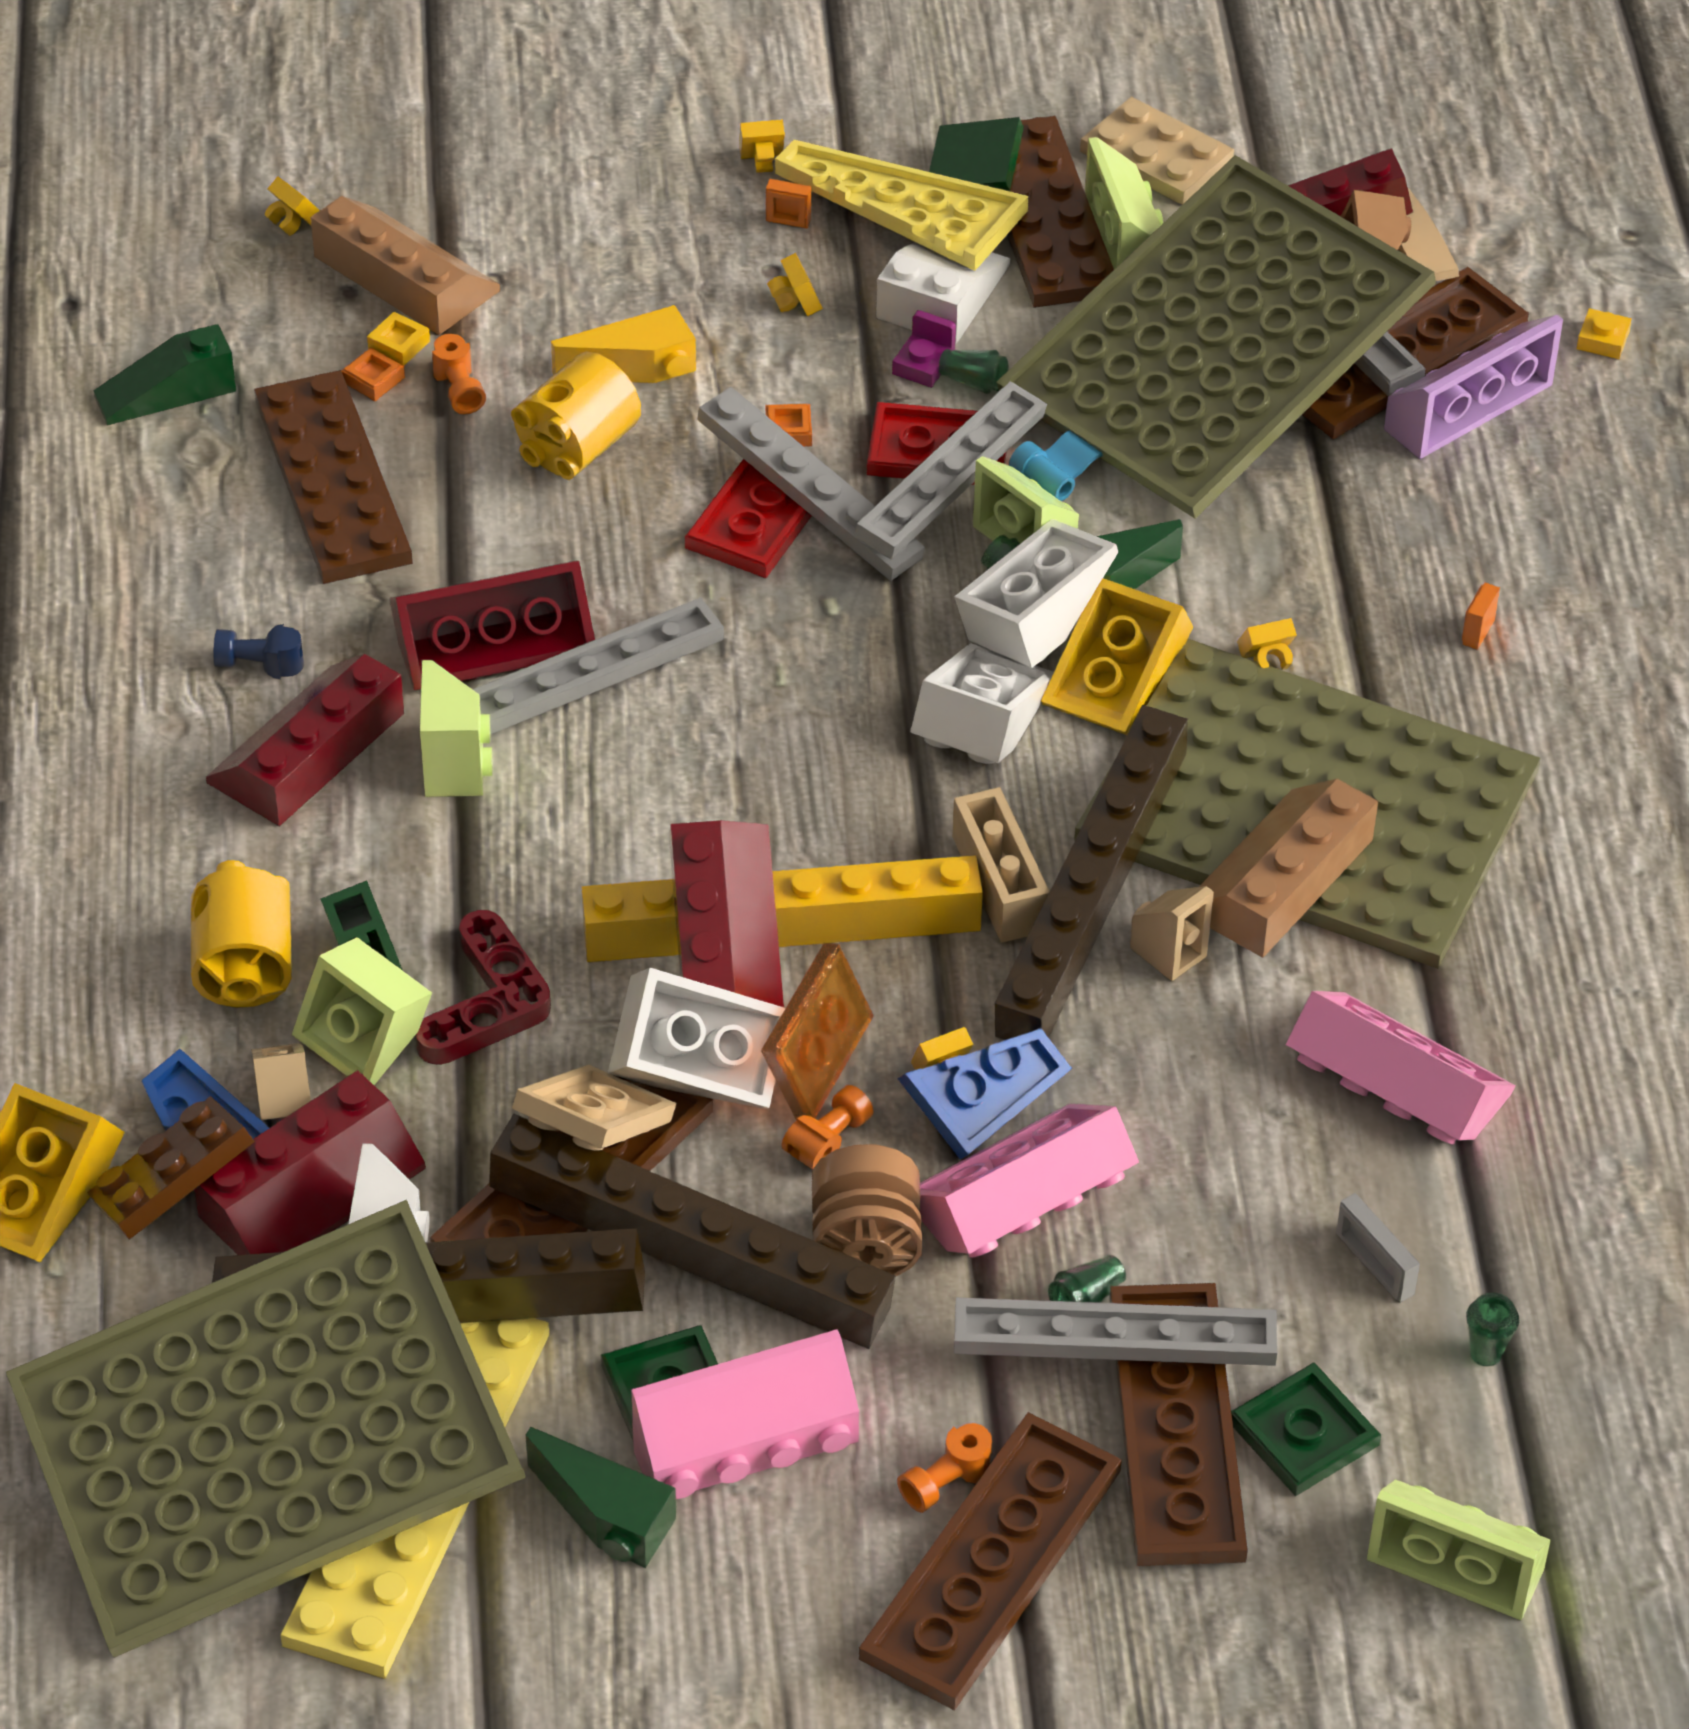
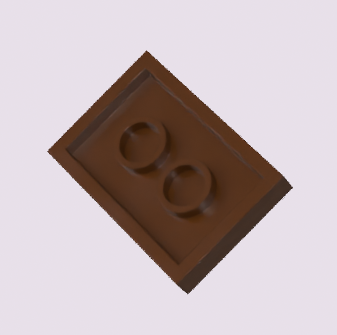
(169, 1166)

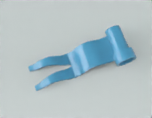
(1057, 465)

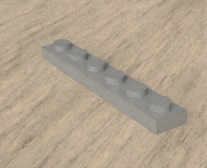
(949, 470)
(799, 475)
(599, 664)
(1115, 1331)

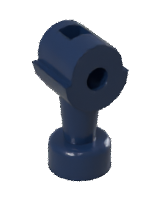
(279, 651)

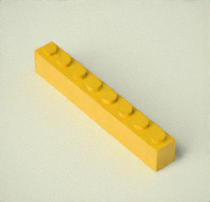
(810, 906)

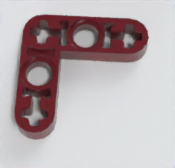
(500, 1000)

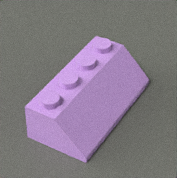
(1475, 387)

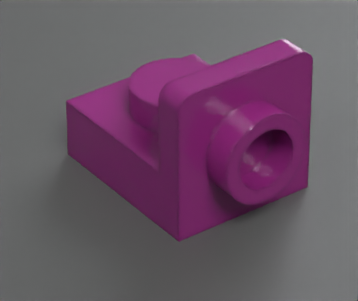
(922, 351)

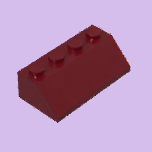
(1373, 174)
(494, 622)
(312, 738)
(726, 907)
(304, 1170)

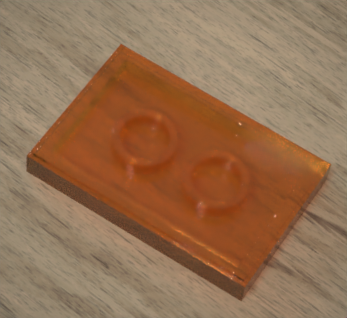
(817, 1032)

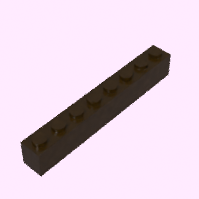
(1092, 875)
(693, 1231)
(526, 1274)

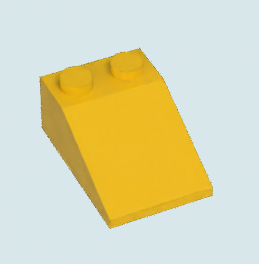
(1117, 656)
(47, 1167)

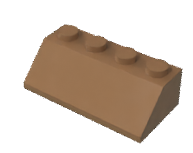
(398, 264)
(1289, 862)

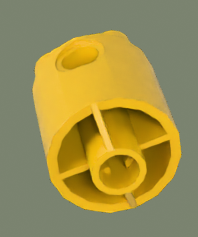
(576, 415)
(241, 936)

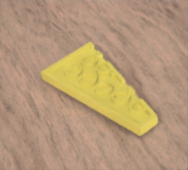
(931, 209)

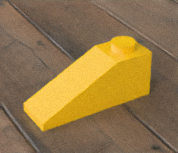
(643, 346)

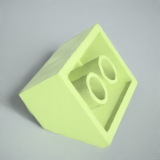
(1119, 201)
(1457, 1548)

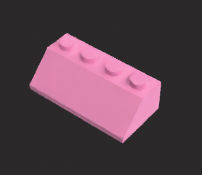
(1397, 1065)
(1025, 1177)
(746, 1415)

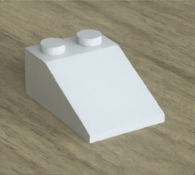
(935, 284)
(1035, 592)
(979, 703)
(695, 1039)

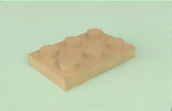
(1166, 151)
(593, 1107)

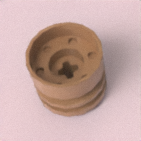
(869, 1206)

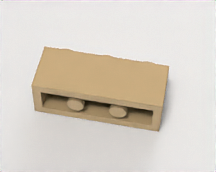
(1007, 869)

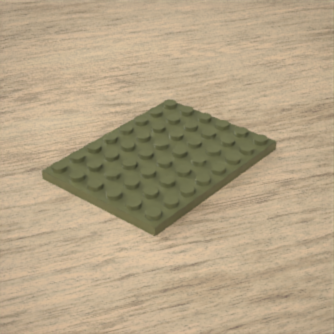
(1218, 334)
(1268, 731)
(262, 1427)

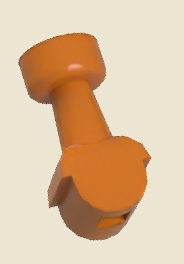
(453, 363)
(814, 1139)
(965, 1456)

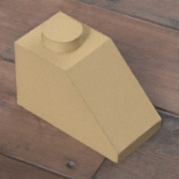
(1173, 930)
(280, 1080)

